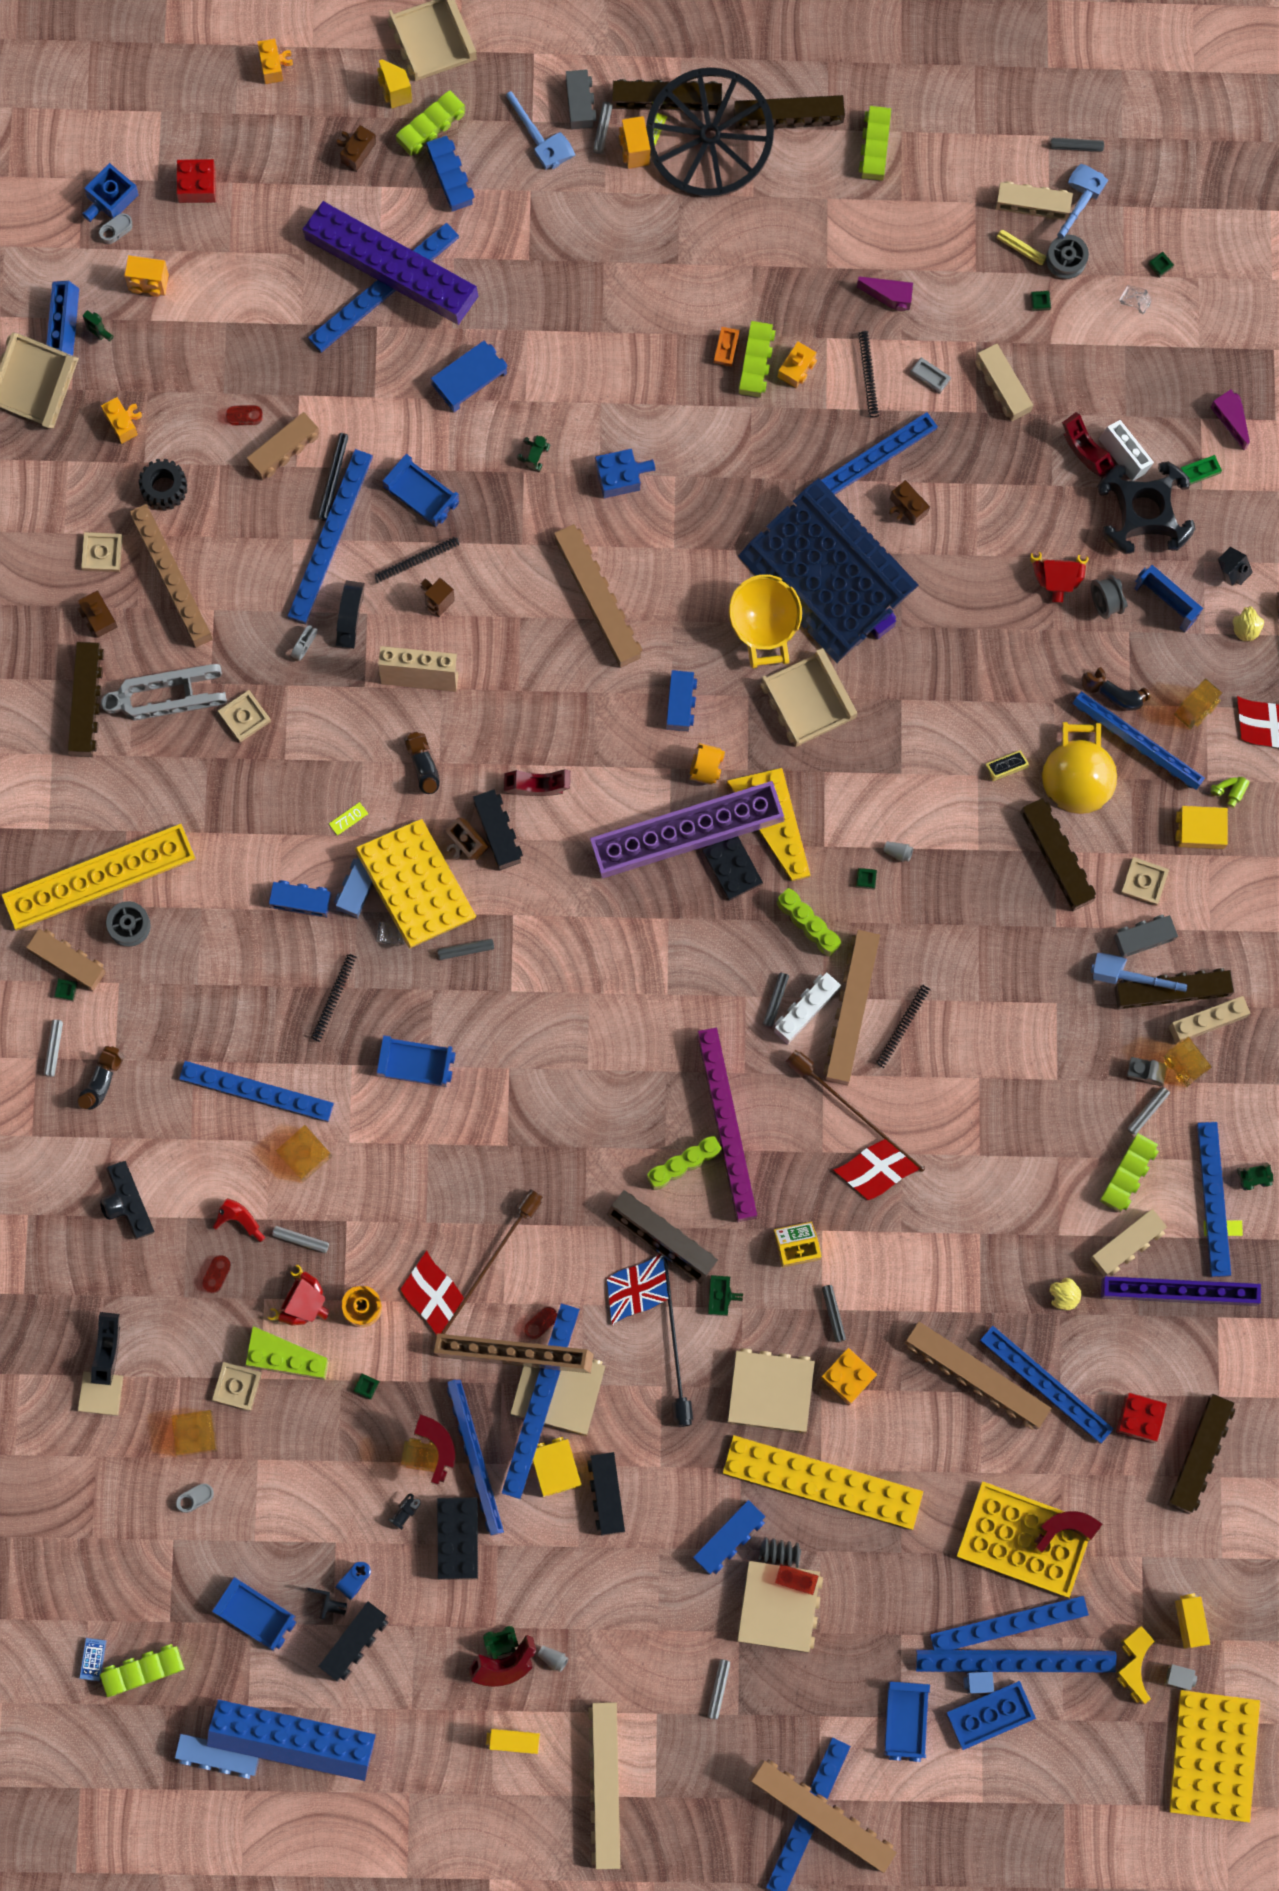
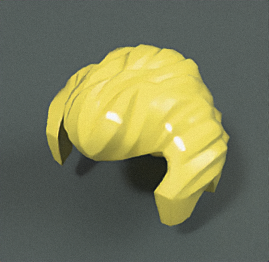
(1248, 624)
(1066, 1294)

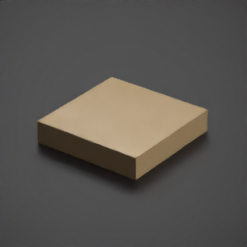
(102, 552)
(244, 716)
(1145, 881)
(237, 1386)
(99, 1397)

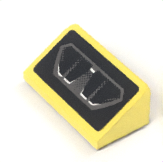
(1007, 765)

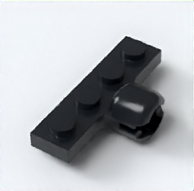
(126, 1201)

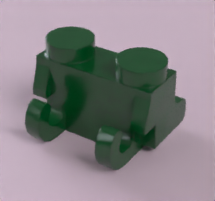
(535, 452)
(1255, 1176)
(501, 1642)

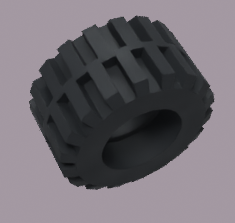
(159, 470)

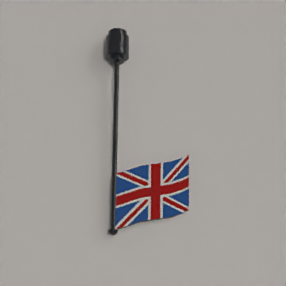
(641, 1290)

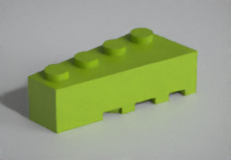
(282, 1356)

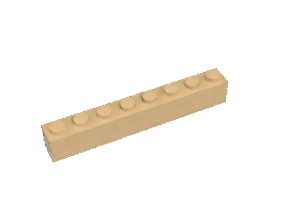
(606, 1786)

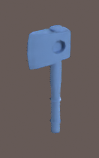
(549, 152)
(1090, 184)
(1110, 968)

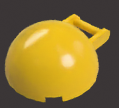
(765, 616)
(1080, 772)

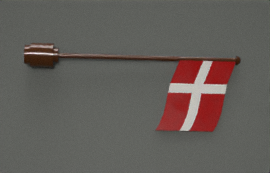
(1259, 719)
(878, 1165)
(436, 1294)

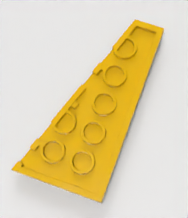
(782, 837)

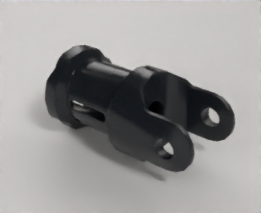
(406, 1509)

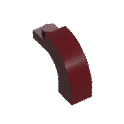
(1084, 447)
(533, 784)
(438, 1435)
(1070, 1520)
(506, 1670)

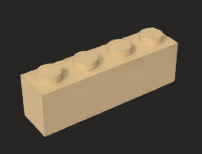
(1034, 200)
(1004, 382)
(1209, 1019)
(1128, 1242)

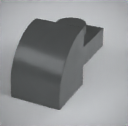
(1148, 1071)

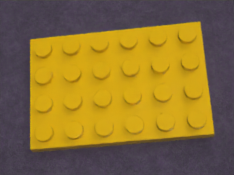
(415, 883)
(1003, 1537)
(1214, 1756)

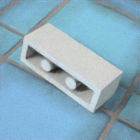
(1126, 450)

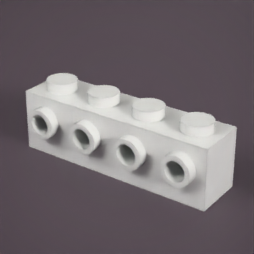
(807, 1008)

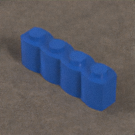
(449, 173)

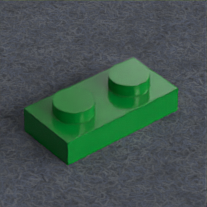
(1202, 469)

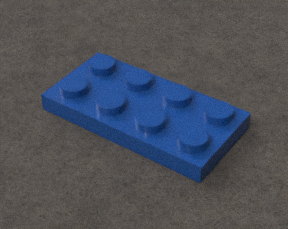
(991, 1715)

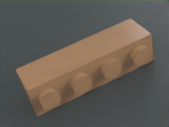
(283, 446)
(66, 959)

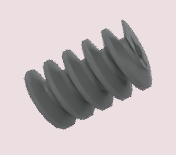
(780, 1552)

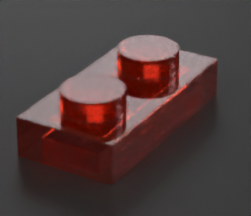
(796, 1579)

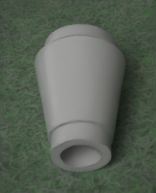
(899, 850)
(553, 1658)

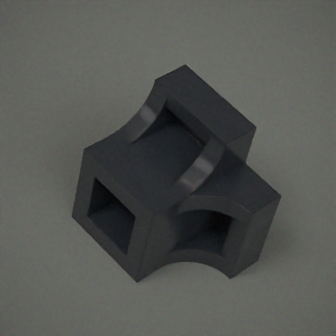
(1235, 566)

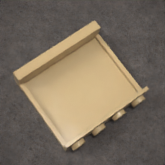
(432, 38)
(34, 379)
(418, 668)
(809, 698)
(771, 1391)
(572, 1399)
(775, 1613)

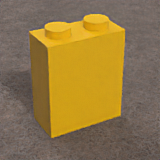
(1202, 827)
(555, 1467)
(1192, 1621)
(513, 1741)

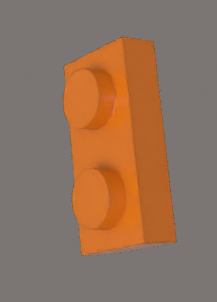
(726, 346)

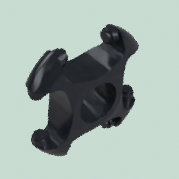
(1155, 490)

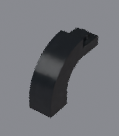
(349, 613)
(107, 1349)

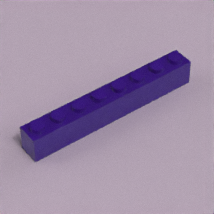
(1180, 1291)

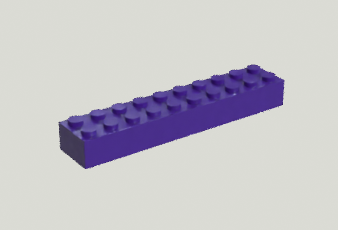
(390, 262)

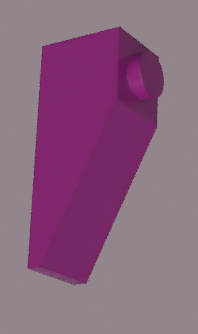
(889, 292)
(1231, 413)

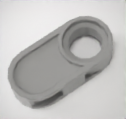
(118, 225)
(304, 642)
(199, 1496)

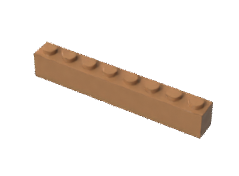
(171, 575)
(597, 595)
(852, 1007)
(514, 1353)
(978, 1376)
(822, 1816)

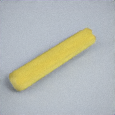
(1021, 247)

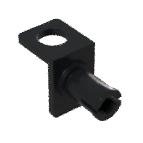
(329, 1605)

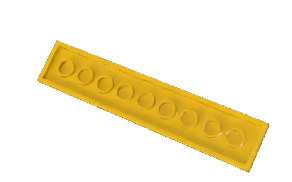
(98, 877)
(823, 1482)

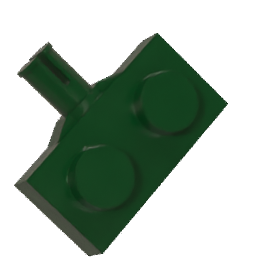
(95, 326)
(721, 1295)

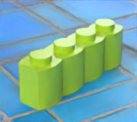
(430, 123)
(876, 143)
(756, 359)
(812, 925)
(689, 1160)
(1129, 1172)
(143, 1671)

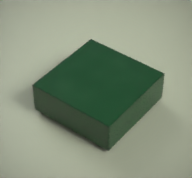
(1161, 264)
(1040, 301)
(866, 878)
(65, 990)
(366, 1386)

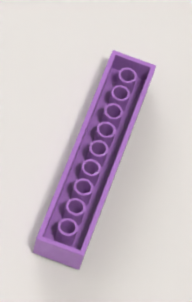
(687, 829)

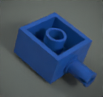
(109, 193)
(620, 472)

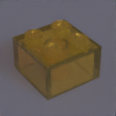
(1198, 703)
(1187, 1062)
(303, 1153)
(194, 1433)
(419, 1455)

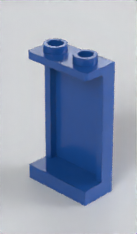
(468, 375)
(420, 491)
(1170, 594)
(415, 1062)
(255, 1614)
(906, 1721)

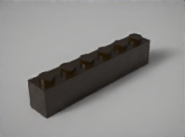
(642, 93)
(793, 112)
(84, 699)
(1058, 854)
(1199, 987)
(662, 1236)
(1201, 1454)

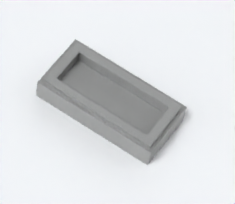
(930, 375)

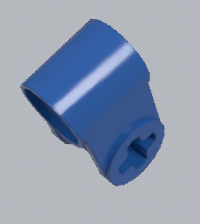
(351, 1582)

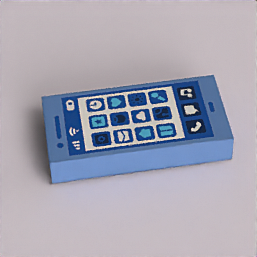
(93, 1659)

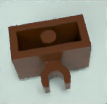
(357, 147)
(908, 503)
(437, 596)
(97, 614)
(465, 840)

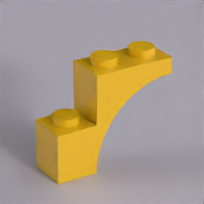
(1130, 1674)

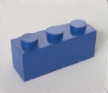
(681, 701)
(300, 898)

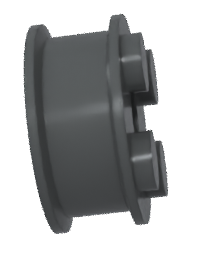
(1067, 256)
(1108, 596)
(133, 933)

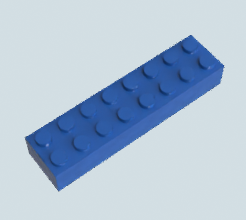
(291, 1740)

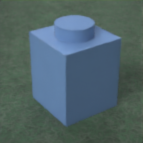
(979, 1682)

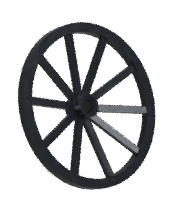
(752, 172)

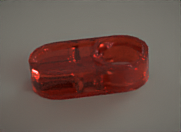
(240, 415)
(544, 1320)

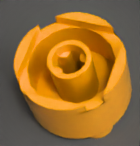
(706, 764)
(360, 1295)

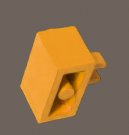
(271, 61)
(797, 364)
(120, 419)

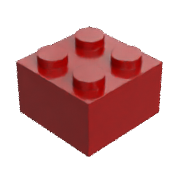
(196, 181)
(1141, 1418)

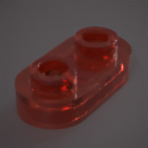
(216, 1274)

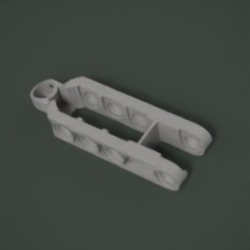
(120, 700)

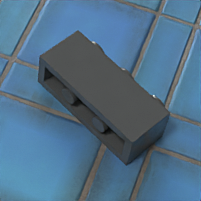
(580, 99)
(1145, 935)

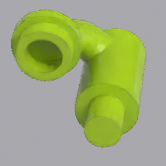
(1239, 787)

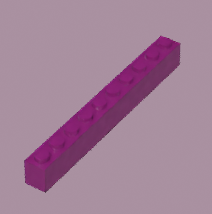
(727, 1125)

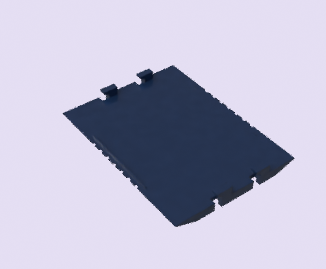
(832, 566)

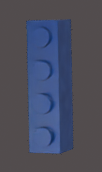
(63, 316)
(725, 1541)

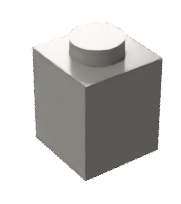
(1180, 1677)

